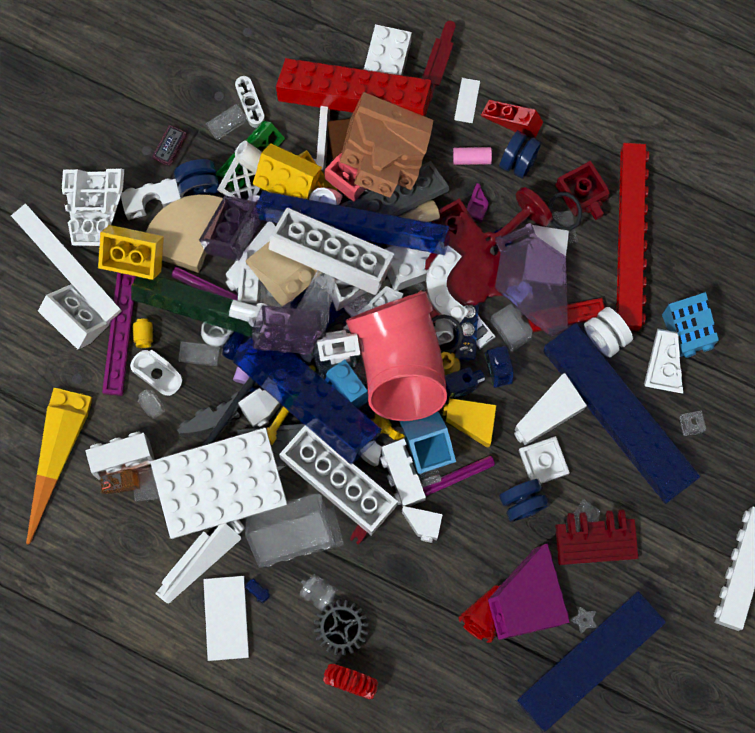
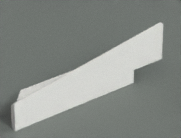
(197, 560)

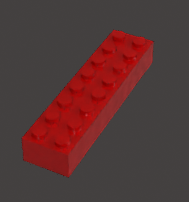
(342, 87)

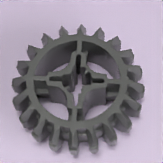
(334, 612)

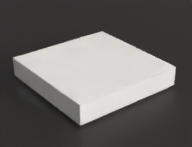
(544, 460)

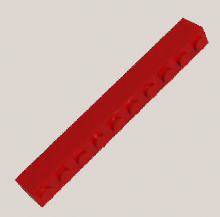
(631, 234)

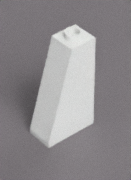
(258, 242)
(553, 409)

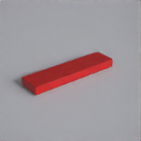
(579, 312)

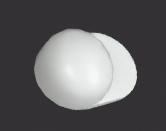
(214, 335)

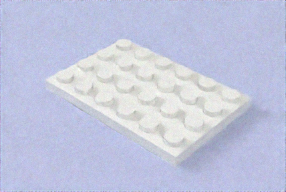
(218, 483)

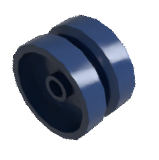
(522, 156)
(197, 178)
(523, 497)

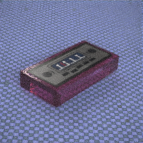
(169, 145)

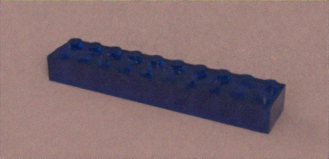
(621, 413)

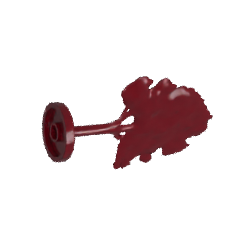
(477, 269)

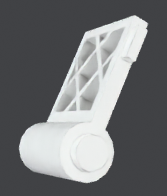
(248, 158)

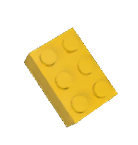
(286, 173)
(130, 252)

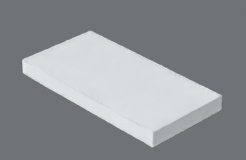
(226, 618)

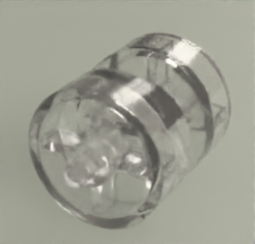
(319, 593)

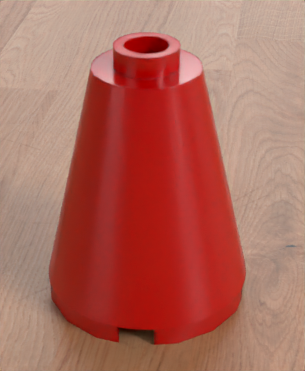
(479, 618)

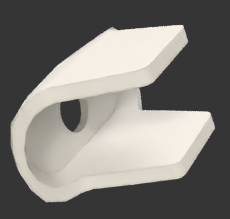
(146, 362)

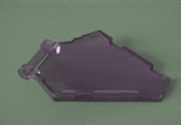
(534, 279)

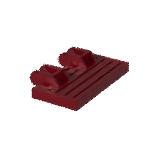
(594, 542)

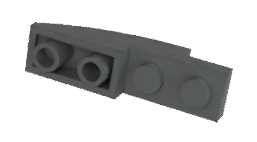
(206, 420)

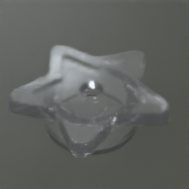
(579, 619)

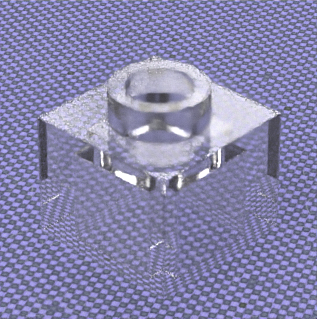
(689, 428)

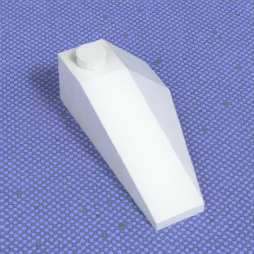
(259, 408)

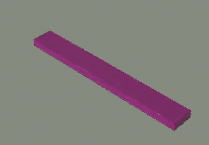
(119, 337)

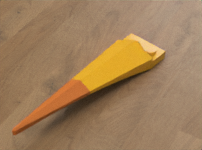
(62, 426)

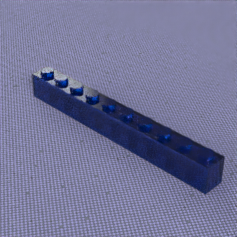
(360, 223)

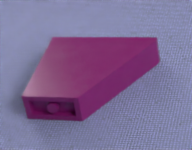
(529, 597)

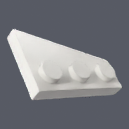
(664, 363)

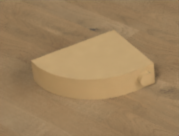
(182, 227)

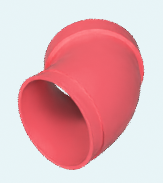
(401, 358)

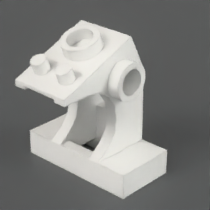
(338, 346)

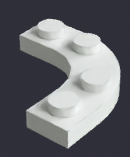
(437, 286)

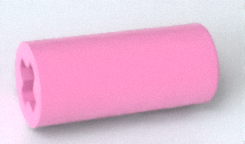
(472, 155)

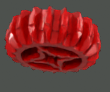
(350, 681)

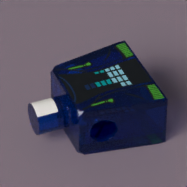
(499, 365)
(462, 382)

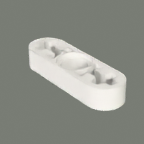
(251, 94)

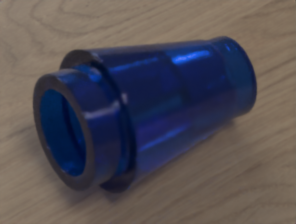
(234, 342)

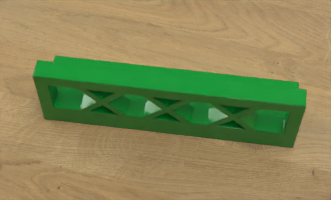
(256, 139)

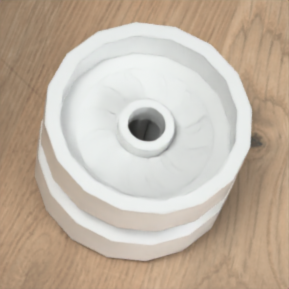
(608, 332)

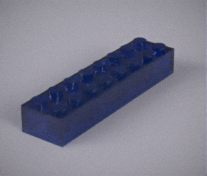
(309, 399)
(590, 661)

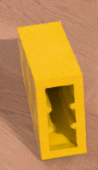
(472, 419)

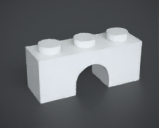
(136, 199)

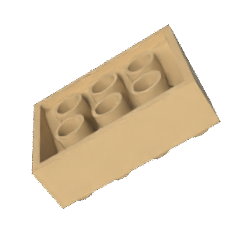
(280, 274)

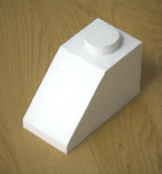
(424, 523)

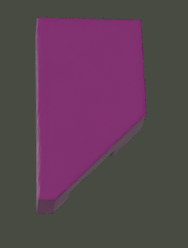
(478, 204)

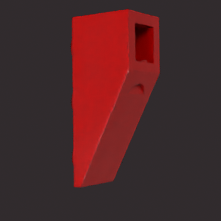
(513, 117)

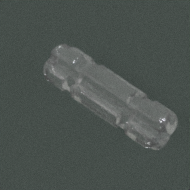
(362, 301)

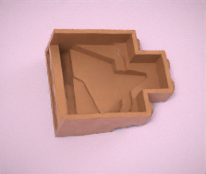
(385, 145)

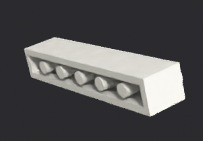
(741, 578)

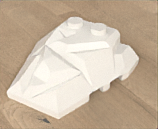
(91, 202)

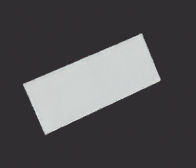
(467, 100)

